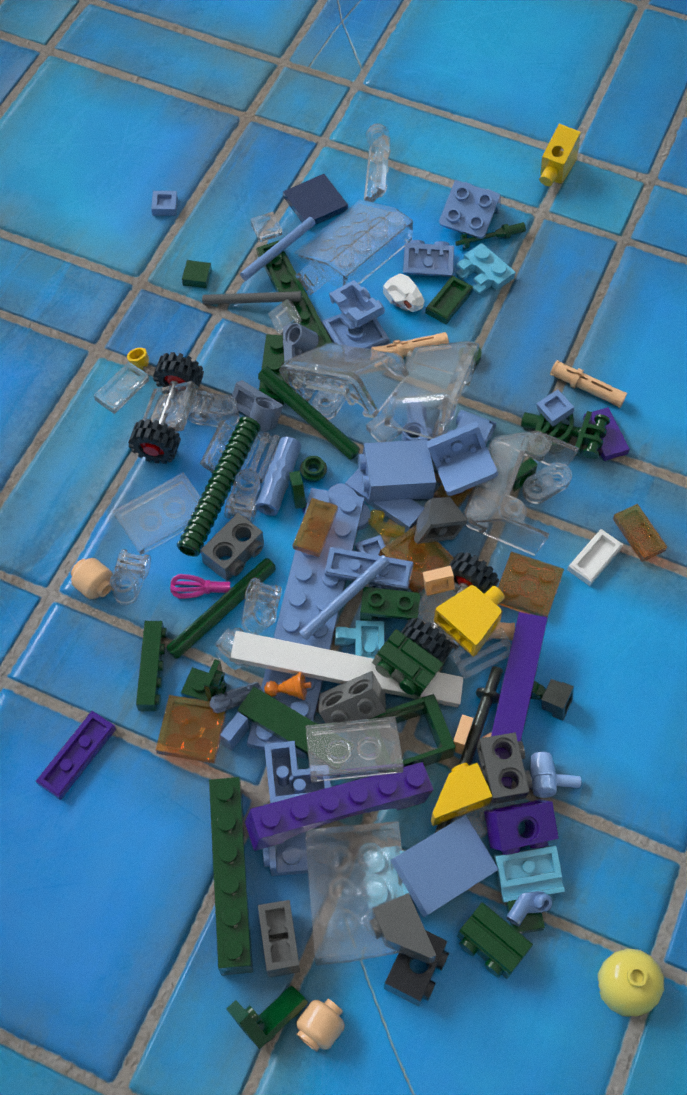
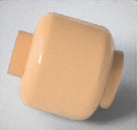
(91, 578)
(320, 1024)

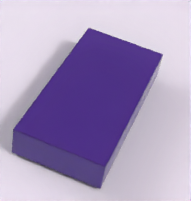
(614, 442)

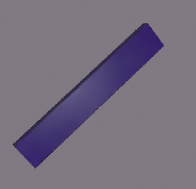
(519, 680)

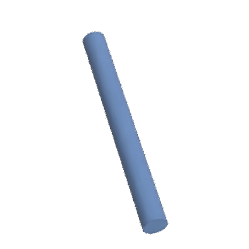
(277, 248)
(343, 598)

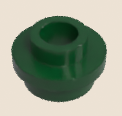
(310, 463)

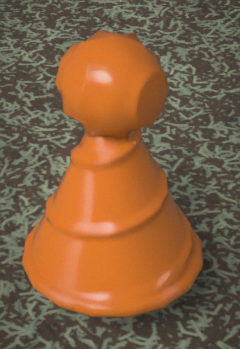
(294, 686)

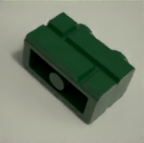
(406, 663)
(493, 941)

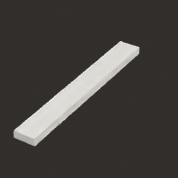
(331, 666)

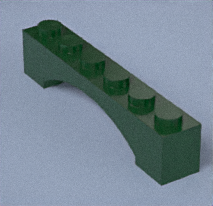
(229, 871)

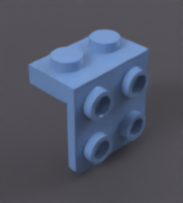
(470, 209)
(462, 459)

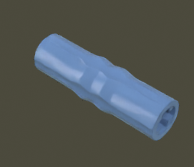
(278, 478)

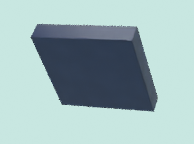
(315, 199)

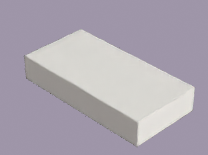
(595, 557)

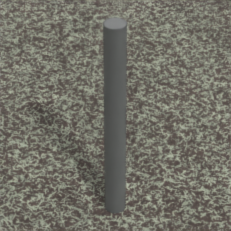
(240, 298)

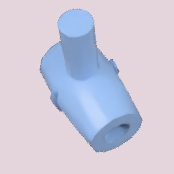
(545, 777)

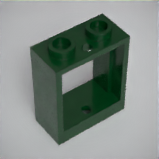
(429, 707)

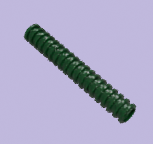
(218, 487)

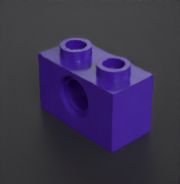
(504, 821)

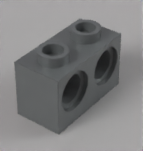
(227, 543)
(353, 700)
(495, 768)
(278, 938)

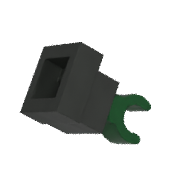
(555, 698)

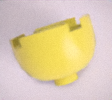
(631, 982)

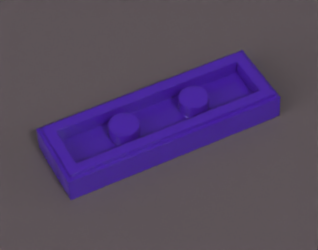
(76, 755)

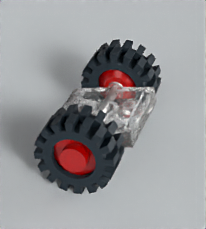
(168, 409)
(424, 631)

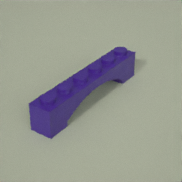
(287, 818)

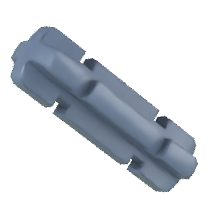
(231, 698)

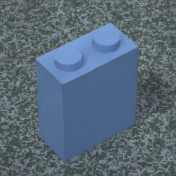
(397, 470)

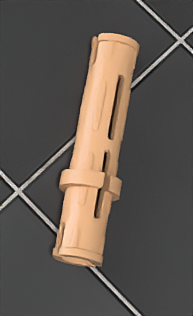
(403, 347)
(578, 379)

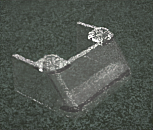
(491, 507)

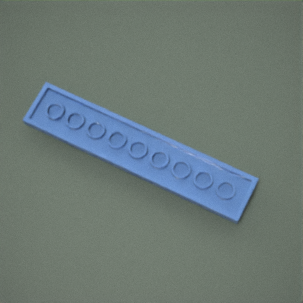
(304, 598)

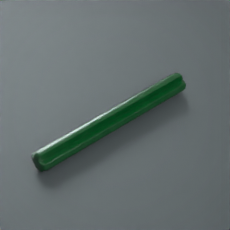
(308, 413)
(218, 610)

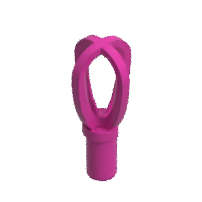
(206, 587)

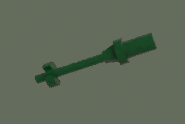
(505, 232)

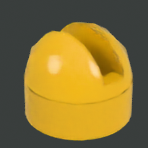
(138, 357)

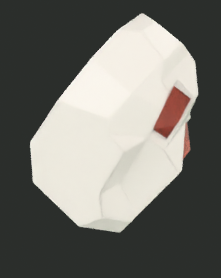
(403, 293)

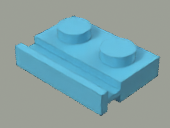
(529, 872)

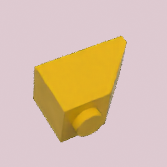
(462, 793)

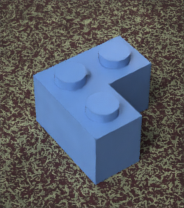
(283, 774)

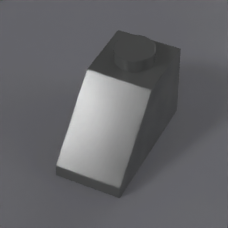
(439, 521)
(402, 929)

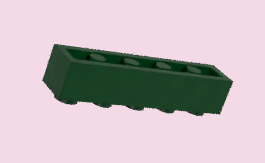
(150, 666)

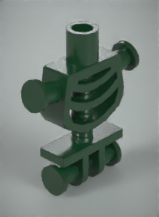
(587, 435)

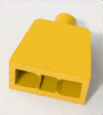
(558, 163)
(471, 616)

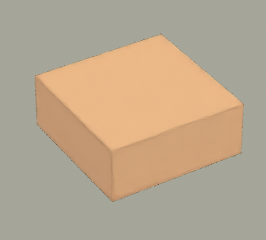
(438, 580)
(462, 733)

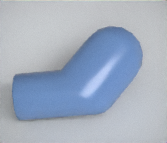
(529, 903)

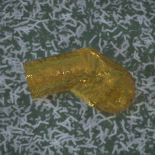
(382, 527)

